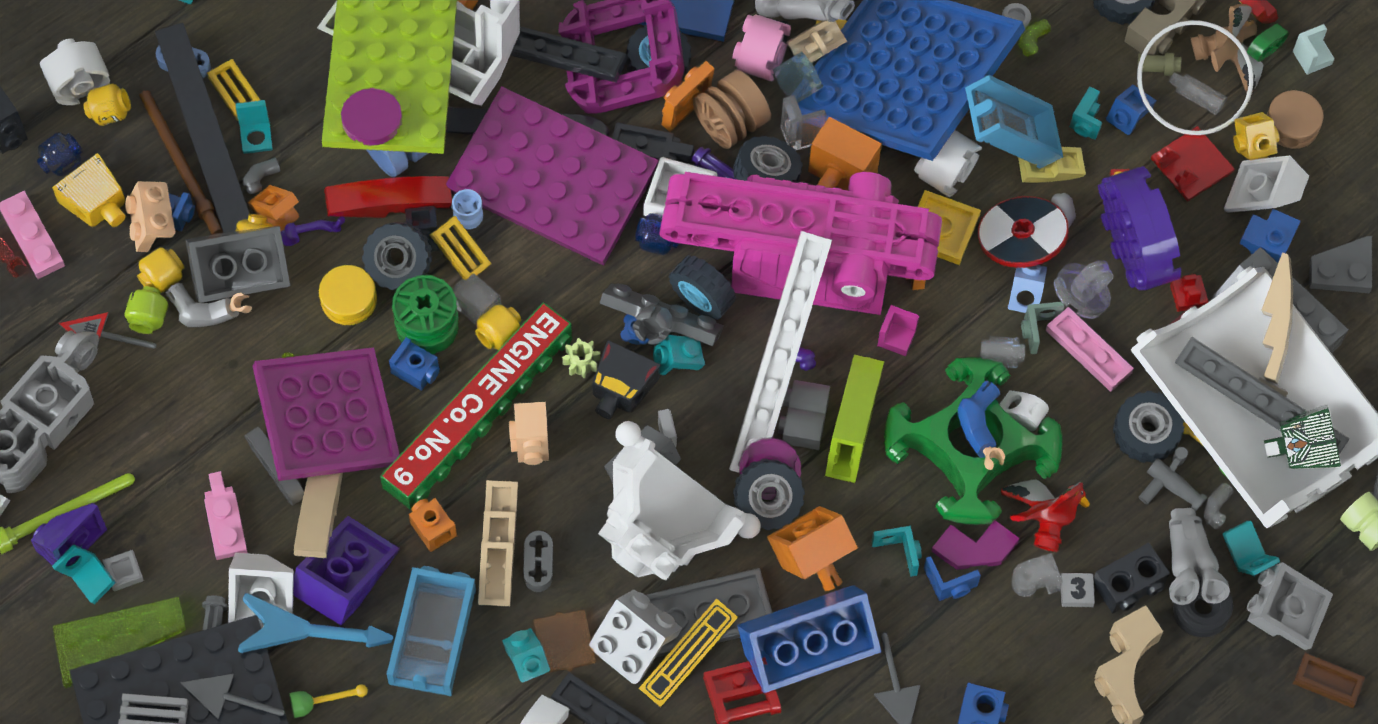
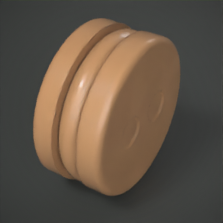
(1296, 117)

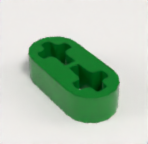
(1267, 42)

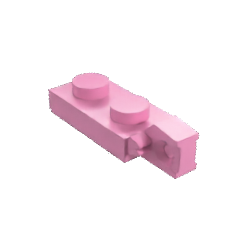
(224, 519)

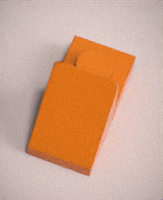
(276, 206)

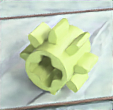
(579, 349)

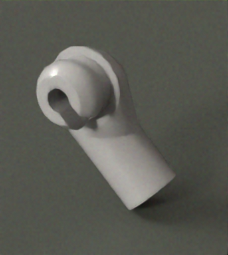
(1066, 204)

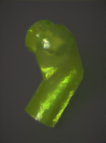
(1029, 37)

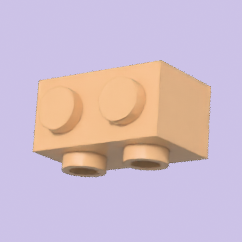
(530, 433)

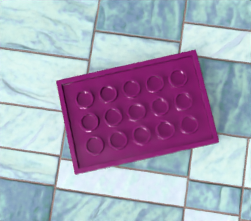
(553, 175)

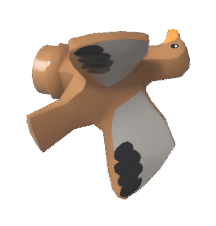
(1223, 48)

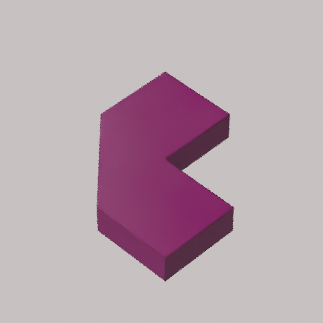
(963, 552)

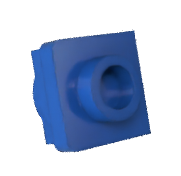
(1128, 109)
(182, 210)

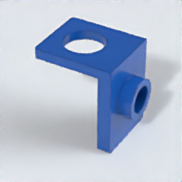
(957, 587)

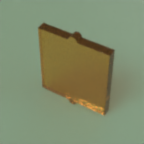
(565, 640)

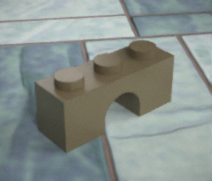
(1149, 24)

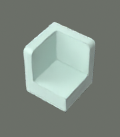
(1312, 50)

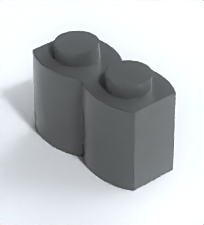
(805, 414)

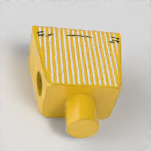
(92, 193)

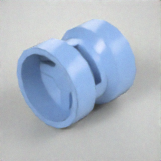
(468, 202)

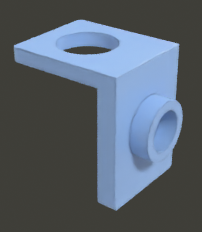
(1027, 279)

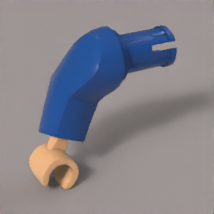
(972, 419)

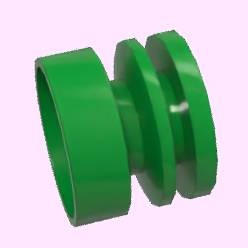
(431, 327)

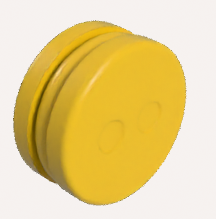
(347, 295)

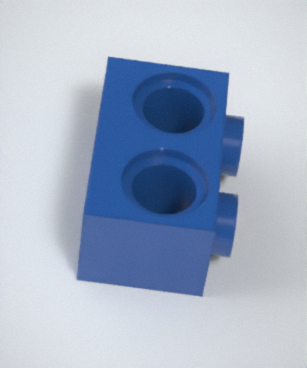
(978, 694)

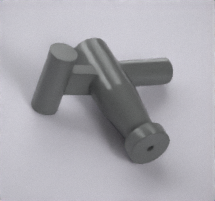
(1167, 477)

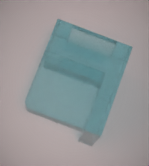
(798, 77)

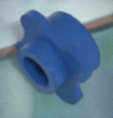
(628, 333)

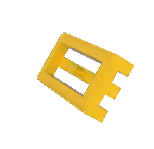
(212, 75)
(451, 256)

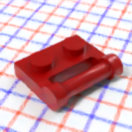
(734, 684)

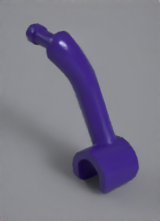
(290, 234)

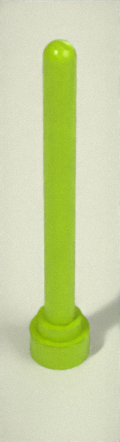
(9, 536)

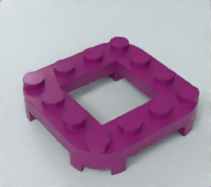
(637, 86)

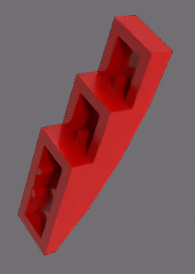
(386, 195)

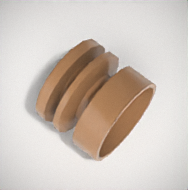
(732, 109)

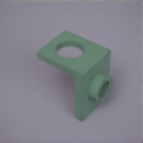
(1032, 315)

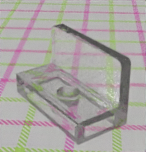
(798, 128)

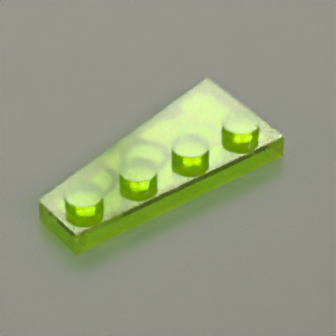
(115, 634)

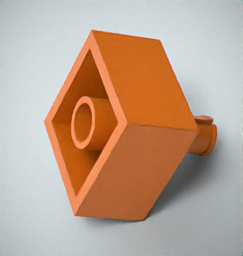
(840, 153)
(813, 545)

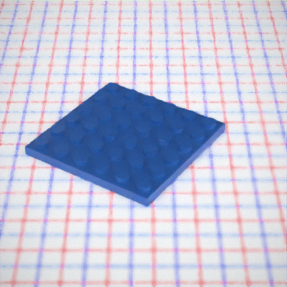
(909, 70)

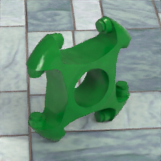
(964, 472)

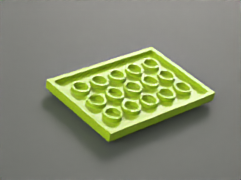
(397, 50)

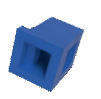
(416, 375)

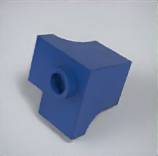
(1271, 235)

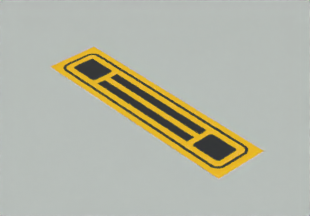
(688, 652)

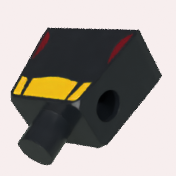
(622, 379)

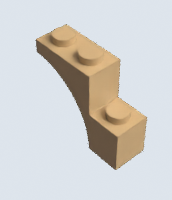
(1115, 679)

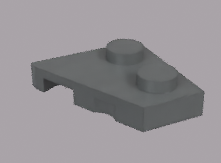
(1343, 267)

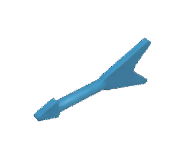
(285, 627)

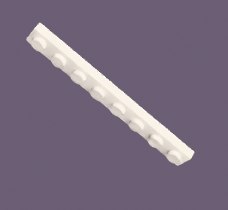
(783, 342)

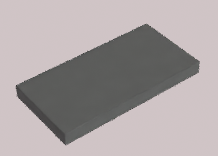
(740, 592)

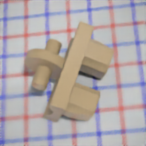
(817, 40)

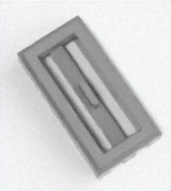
(128, 699)

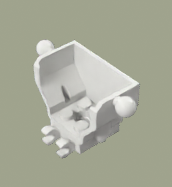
(663, 513)

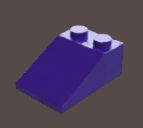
(348, 572)

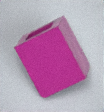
(898, 330)

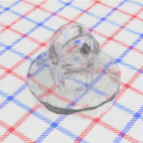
(1085, 287)

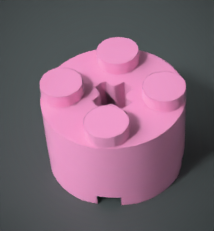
(761, 46)

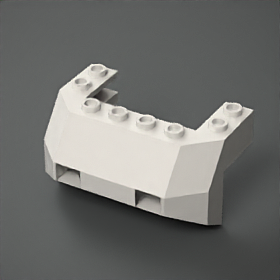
(480, 46)

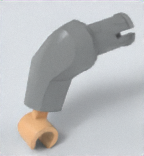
(205, 314)

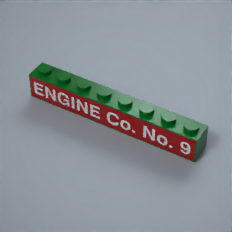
(477, 406)

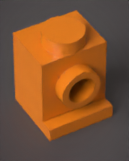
(432, 533)

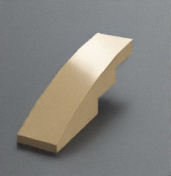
(1279, 306)
(317, 515)
(498, 543)

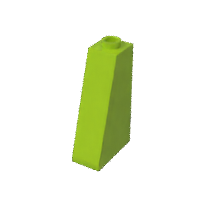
(854, 418)

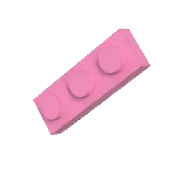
(31, 235)
(1089, 349)

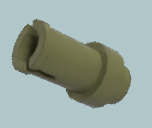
(1161, 64)

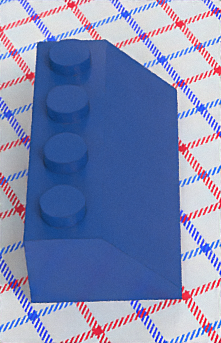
(810, 638)

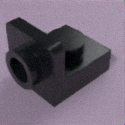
(425, 220)

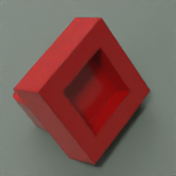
(1188, 292)

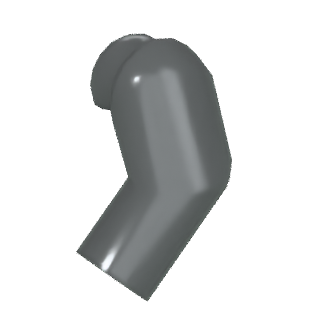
(257, 172)

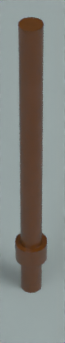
(203, 206)

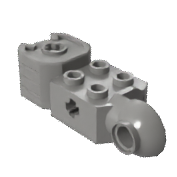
(44, 409)

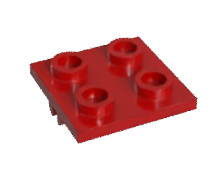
(1192, 164)

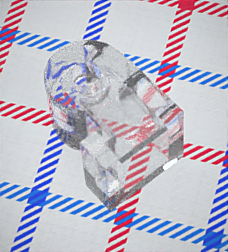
(1036, 574)

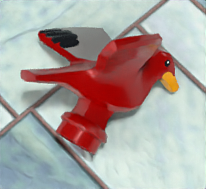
(1049, 511)

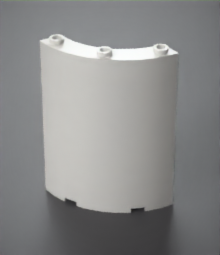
(1233, 435)

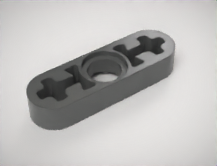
(261, 447)

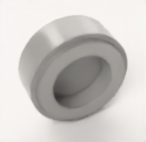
(1018, 12)

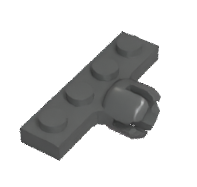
(659, 319)

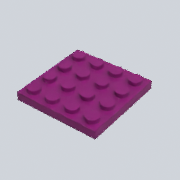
(326, 413)

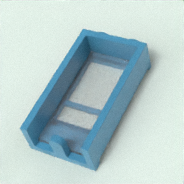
(1014, 121)
(431, 630)

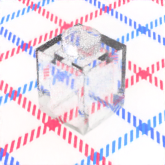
(475, 297)

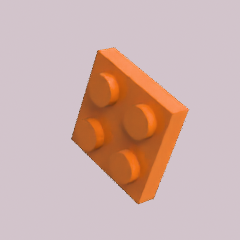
(680, 99)

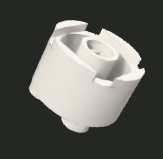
(74, 70)
(950, 165)

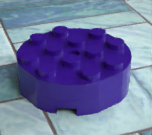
(1139, 229)

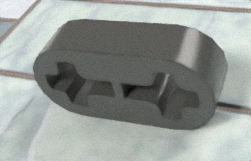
(544, 561)

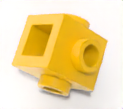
(1256, 136)

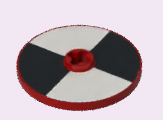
(1004, 229)

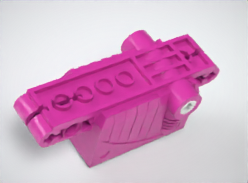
(764, 222)

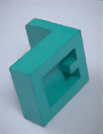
(1084, 116)

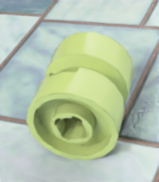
(1363, 517)

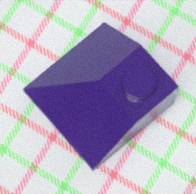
(75, 527)

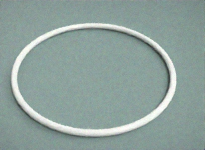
(1234, 39)

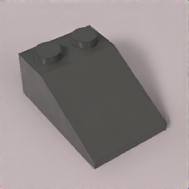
(237, 263)

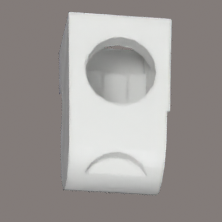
(1029, 409)

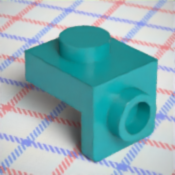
(678, 353)
(526, 654)

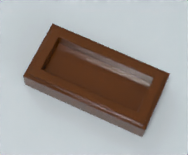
(1329, 680)

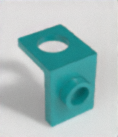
(254, 117)
(901, 535)
(1247, 549)
(86, 572)

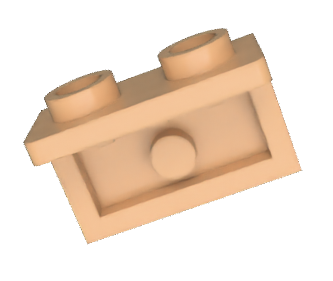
(149, 214)

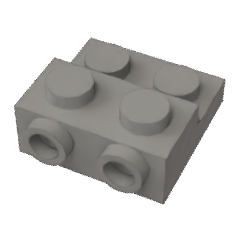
(1289, 605)

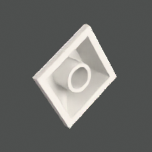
(1266, 184)
(262, 578)

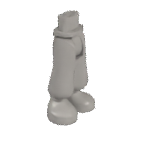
(813, 9)
(1191, 558)

